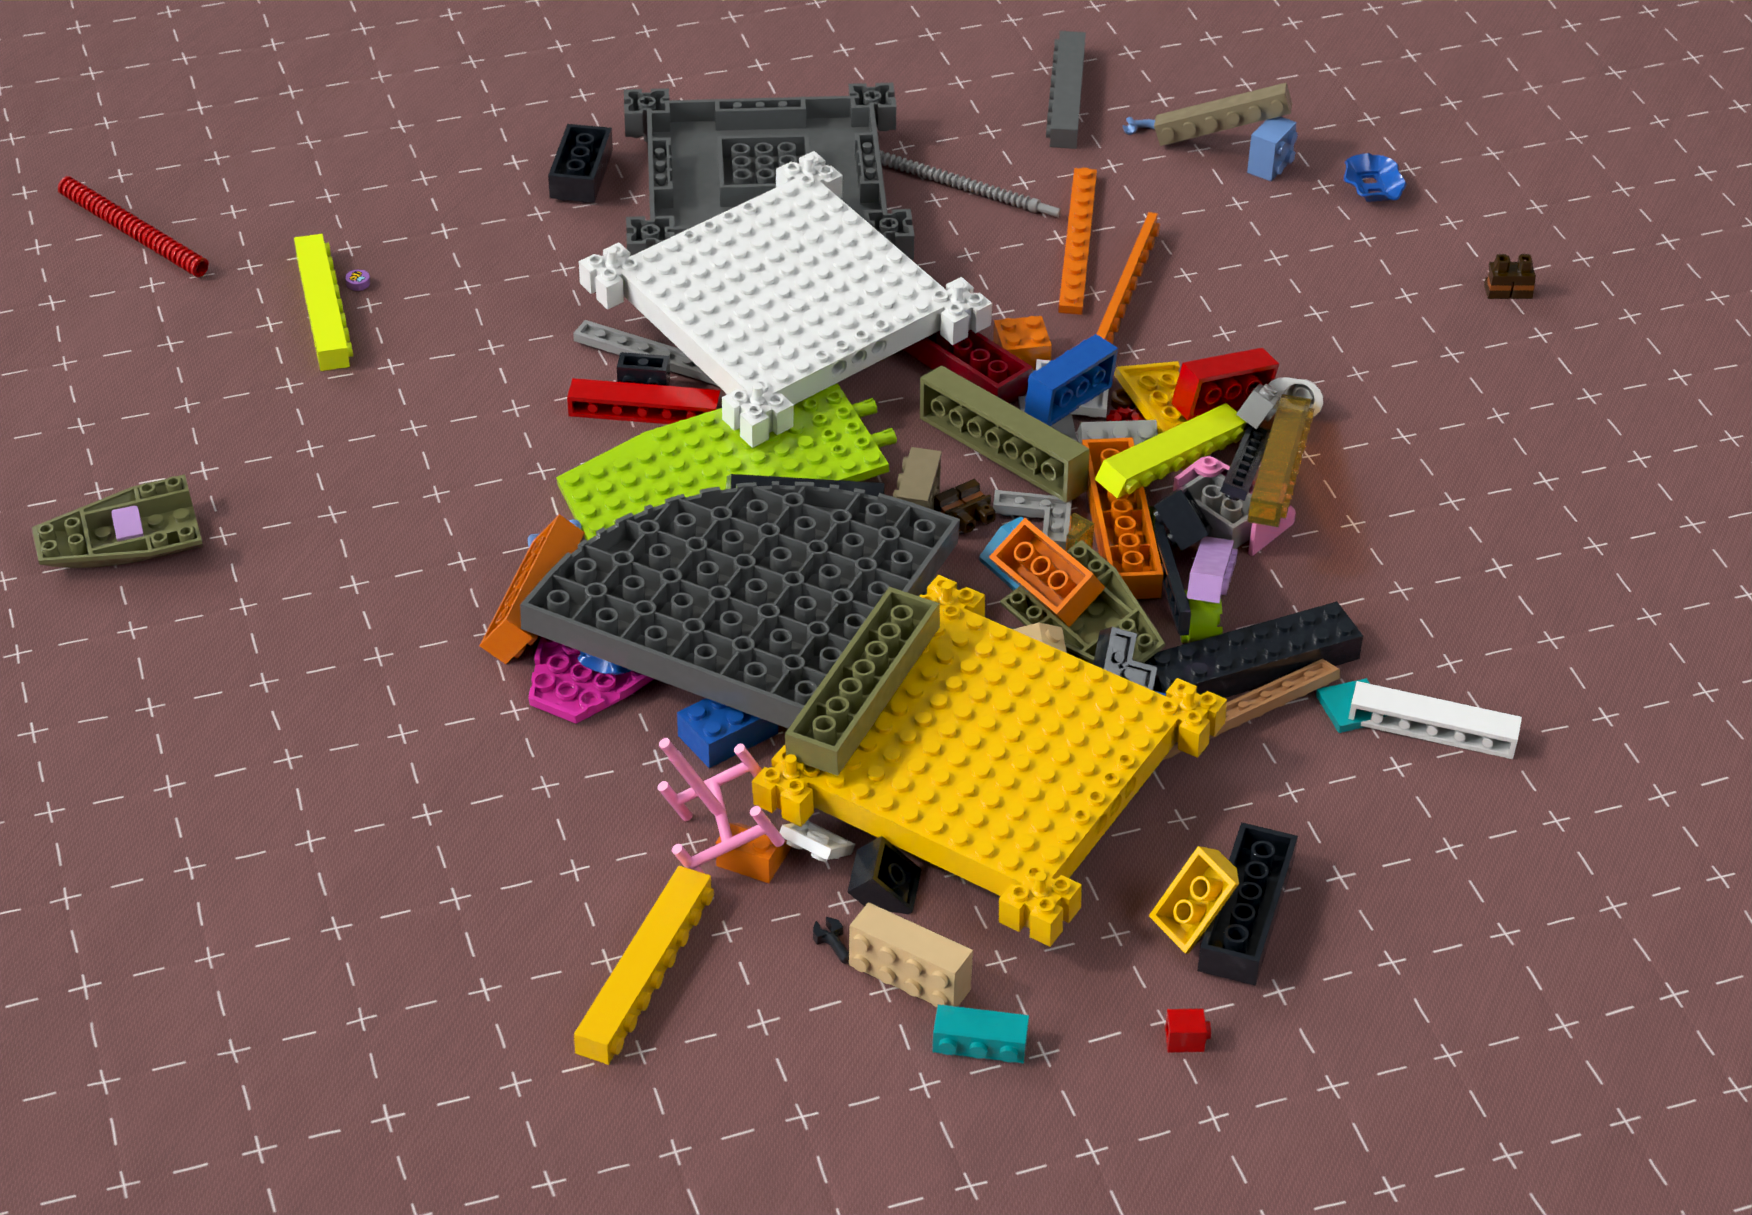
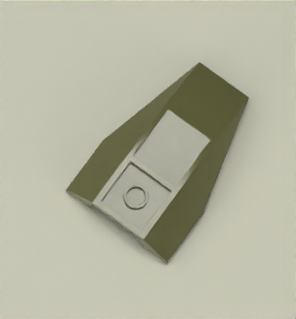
(89, 538)
(1111, 608)

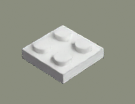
(817, 840)

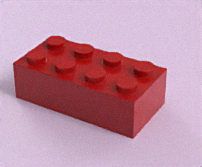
(1221, 380)

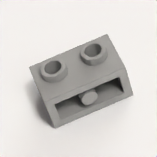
(1259, 405)

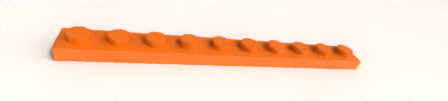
(1077, 241)
(1129, 278)

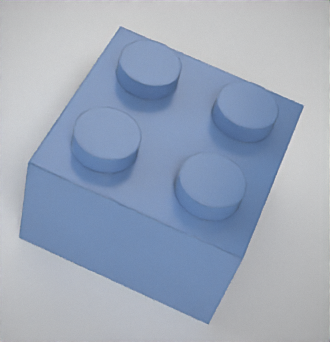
(1272, 147)

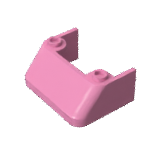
(1260, 534)

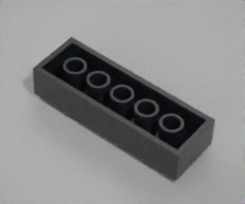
(1243, 927)

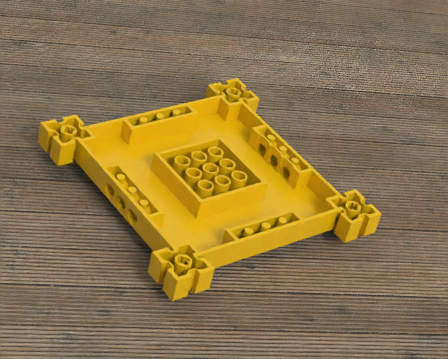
(1000, 761)

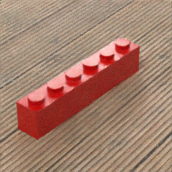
(638, 401)

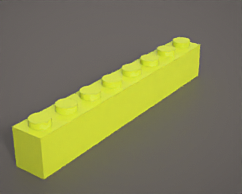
(323, 302)
(1171, 450)

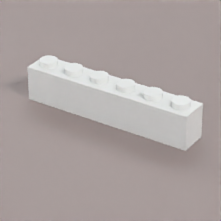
(1437, 720)

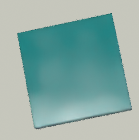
(1337, 703)

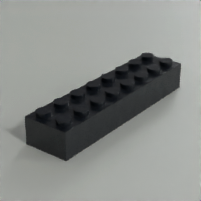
(1260, 652)

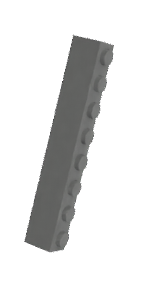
(1066, 90)

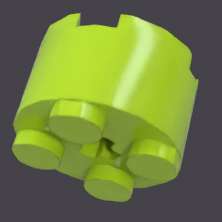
(1204, 620)

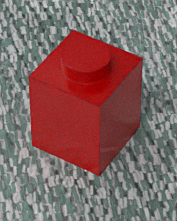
(1186, 1030)

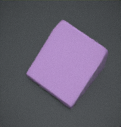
(127, 523)

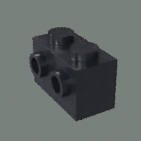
(643, 368)

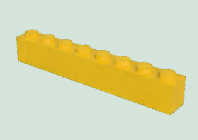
(643, 965)

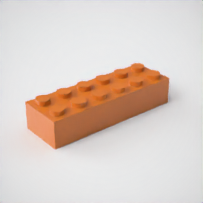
(504, 636)

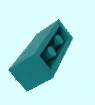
(980, 1033)

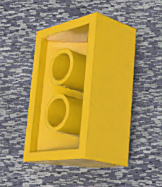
(1195, 897)

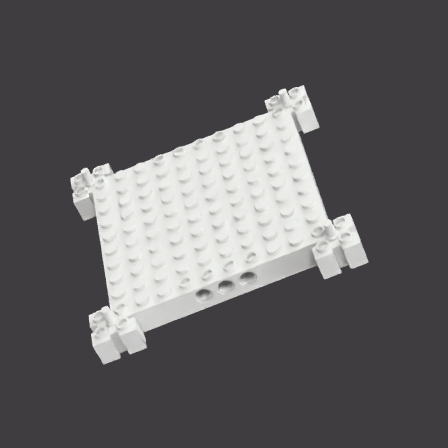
(784, 296)

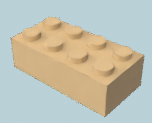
(910, 957)

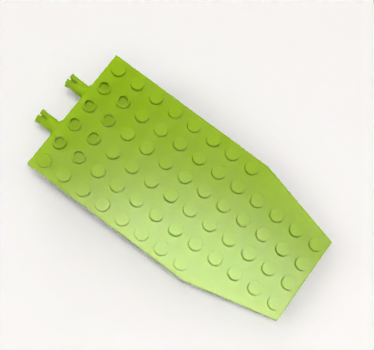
(702, 450)

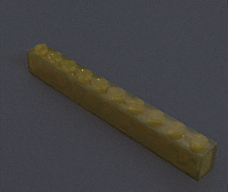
(1281, 461)

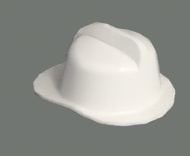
(1299, 388)

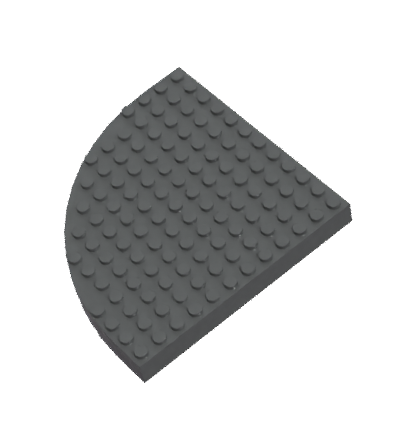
(740, 587)

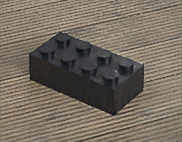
(580, 163)

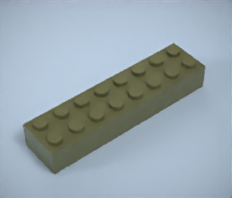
(1004, 434)
(862, 681)

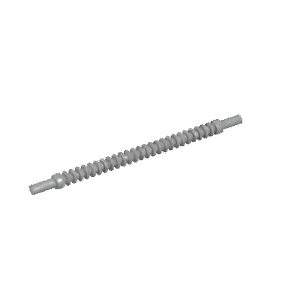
(1033, 205)

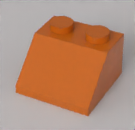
(754, 859)

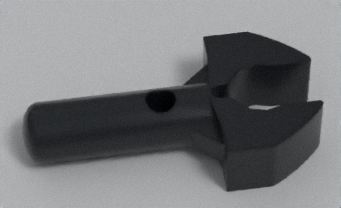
(832, 938)

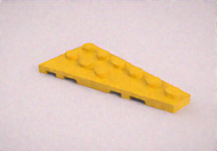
(1152, 392)

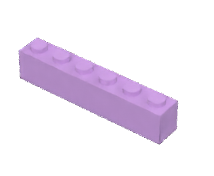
(1212, 569)

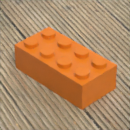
(1047, 572)

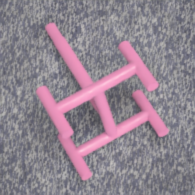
(711, 796)

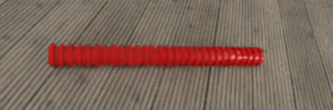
(133, 226)

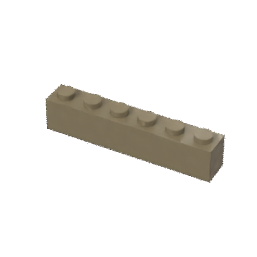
(1223, 114)

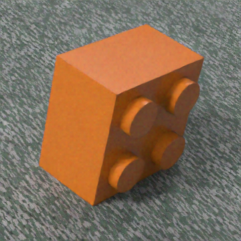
(1024, 338)

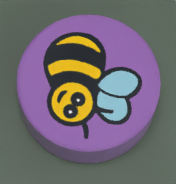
(357, 280)

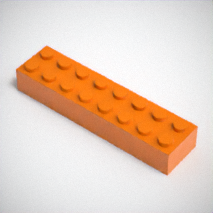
(1123, 525)

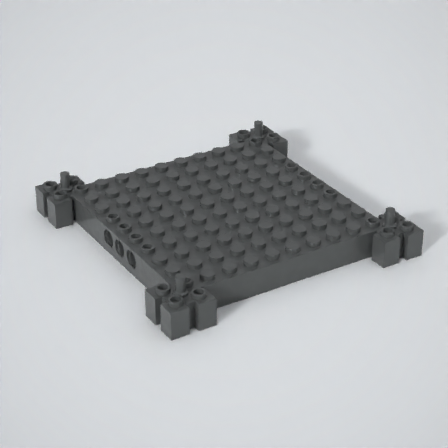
(727, 152)

